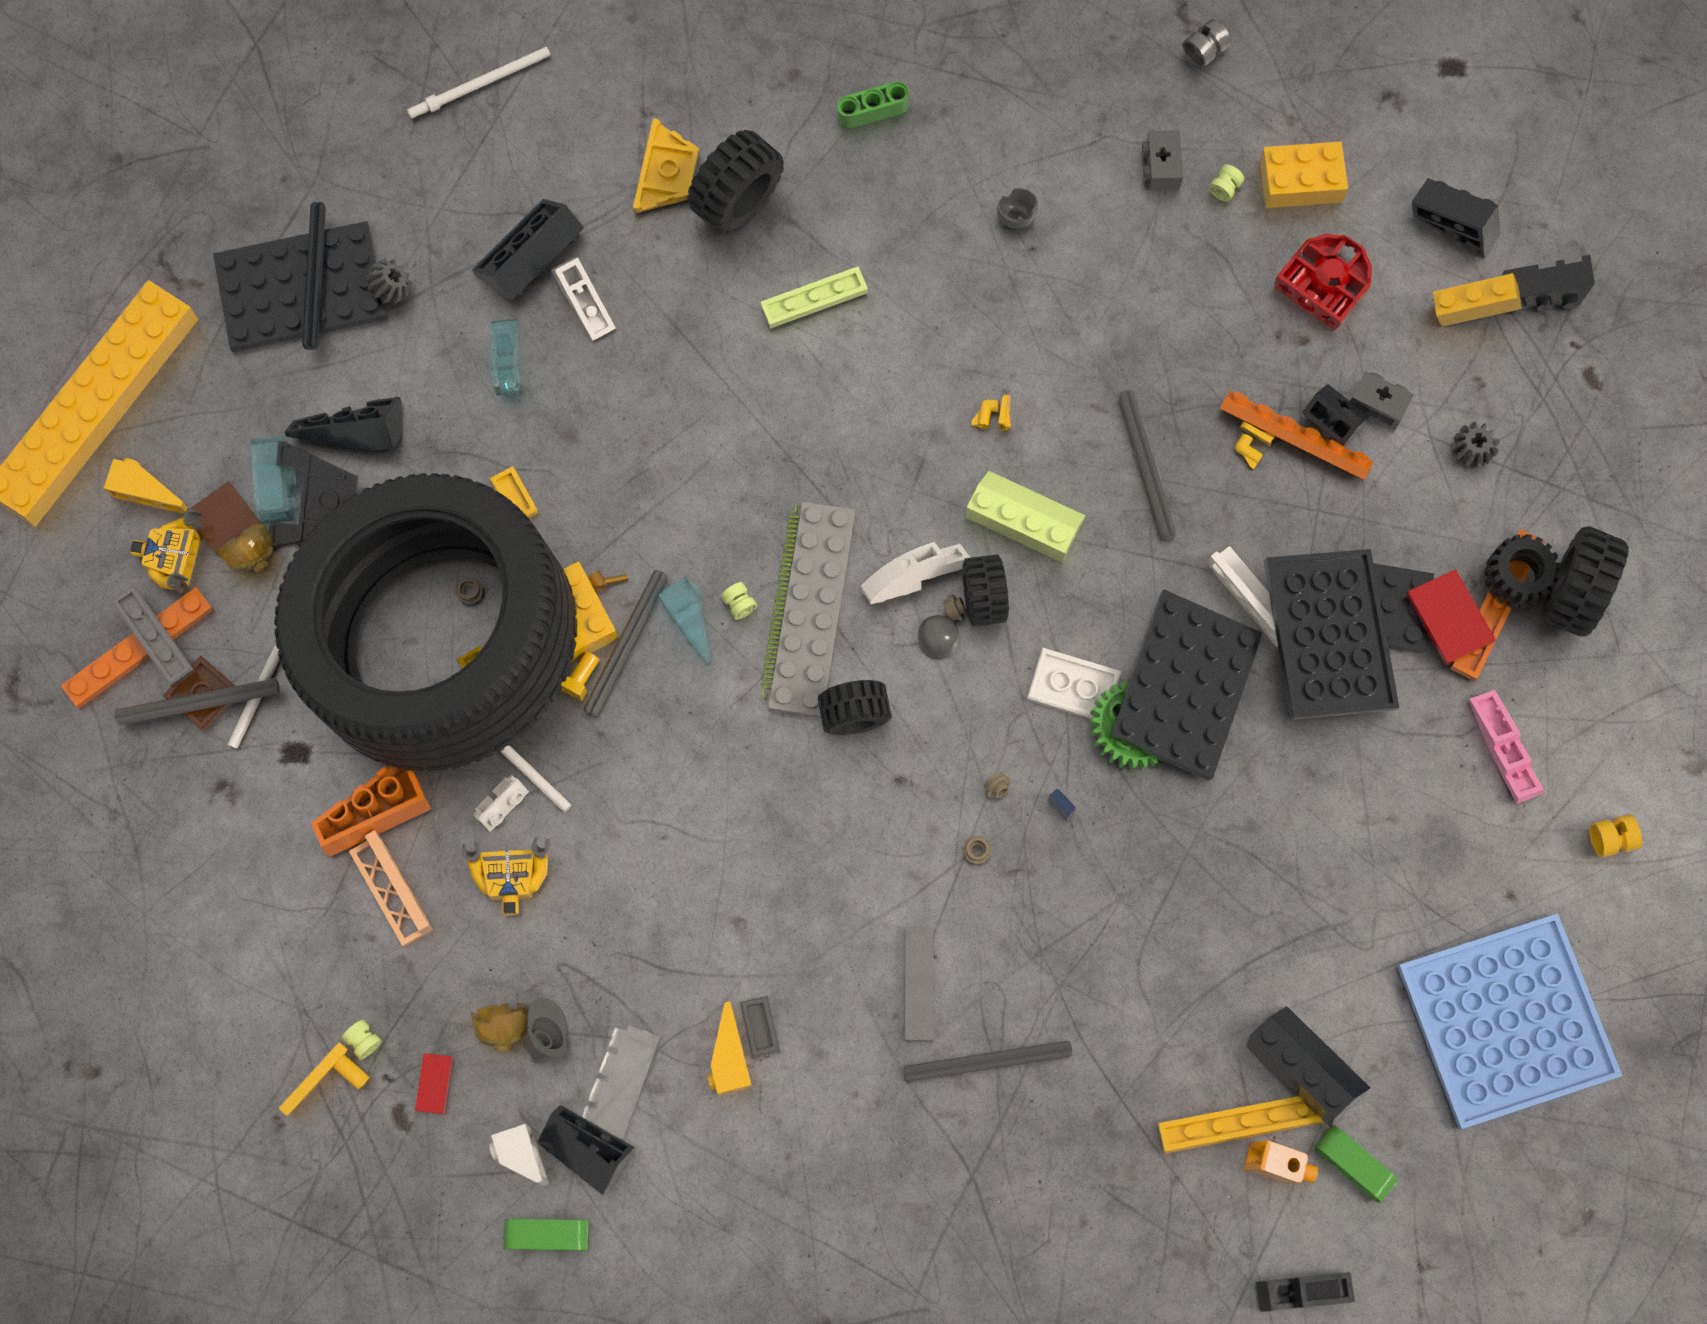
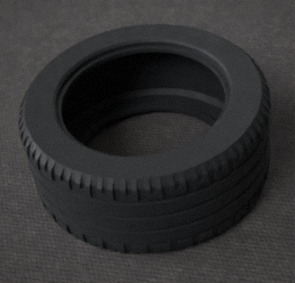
(365, 549)

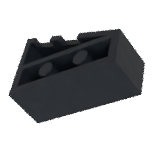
(1459, 213)
(1554, 286)
(585, 1148)

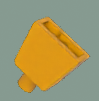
(1279, 1163)

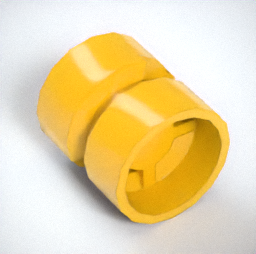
(1617, 835)

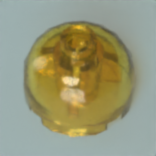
(248, 550)
(500, 1025)

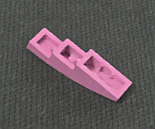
(1505, 747)

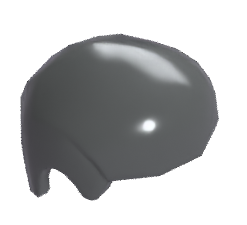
(1018, 208)
(938, 636)

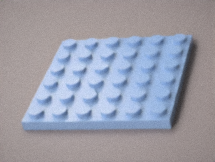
(1509, 1021)

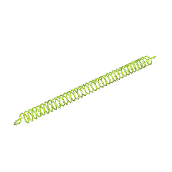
(796, 522)

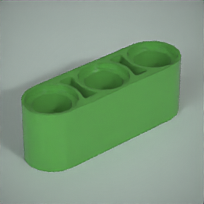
(879, 95)
(1356, 1164)
(546, 1234)

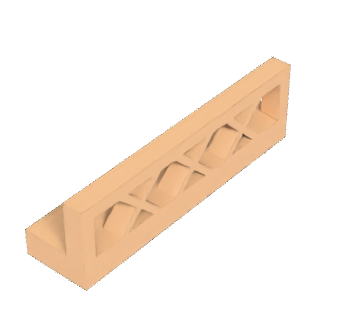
(395, 880)

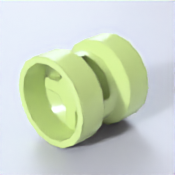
(1225, 184)
(738, 600)
(361, 1039)

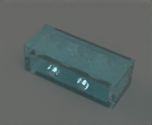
(272, 483)

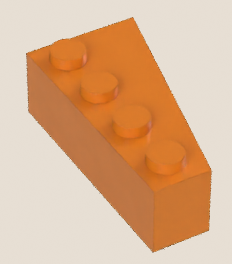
(377, 805)

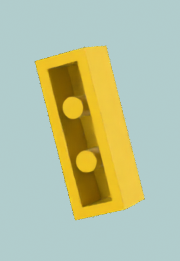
(1477, 300)

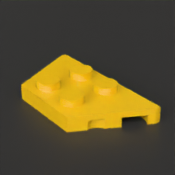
(666, 169)

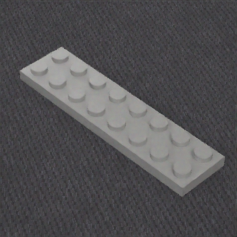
(812, 609)

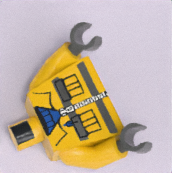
(171, 551)
(508, 874)

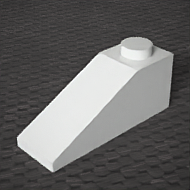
(583, 298)

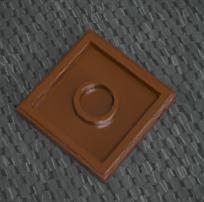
(224, 516)
(203, 680)

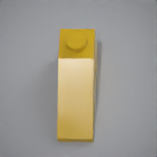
(134, 484)
(728, 1060)

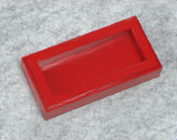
(434, 1084)

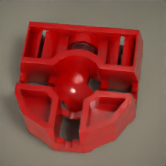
(1327, 266)

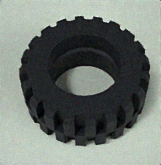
(735, 181)
(1586, 581)

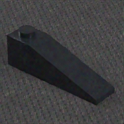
(362, 429)

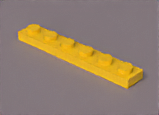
(1236, 1124)

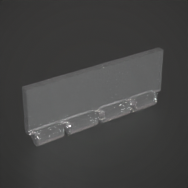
(626, 1077)

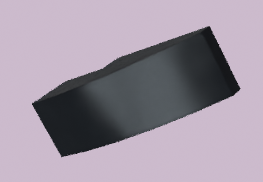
(1305, 1292)

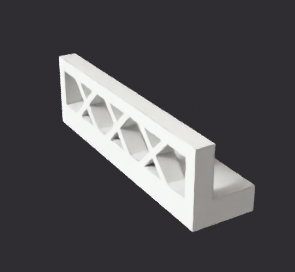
(1245, 589)

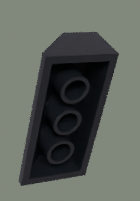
(528, 248)
(1307, 1065)

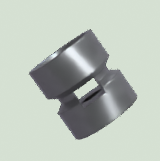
(1206, 43)

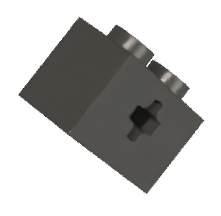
(1169, 172)
(1391, 409)

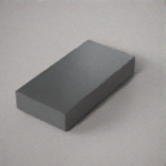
(760, 1027)

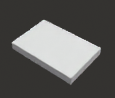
(1070, 683)

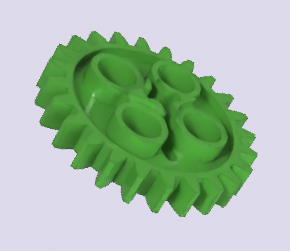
(1103, 723)

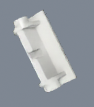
(509, 794)

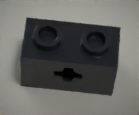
(1335, 414)

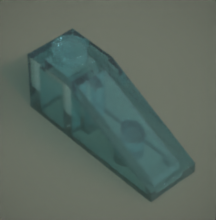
(506, 357)
(685, 608)

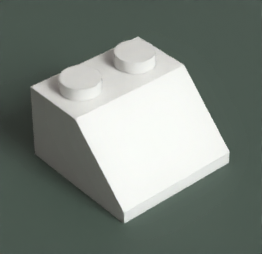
(519, 1152)

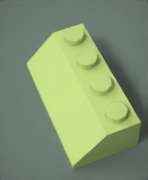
(1024, 516)

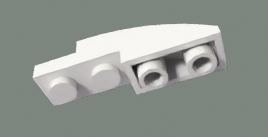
(907, 571)

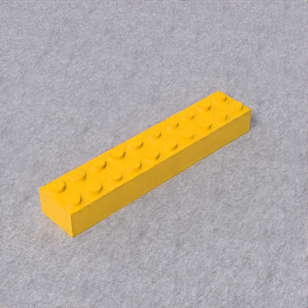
(93, 402)

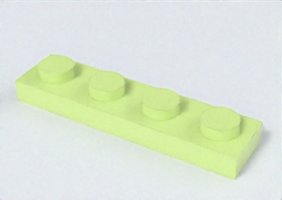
(814, 297)

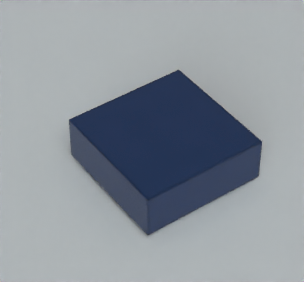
(1061, 804)

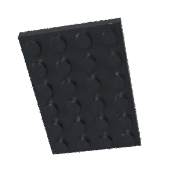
(266, 286)
(1331, 634)
(1186, 685)

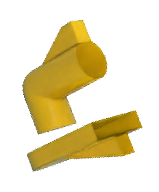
(982, 418)
(1242, 446)

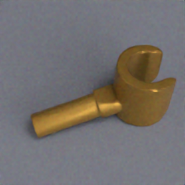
(599, 583)

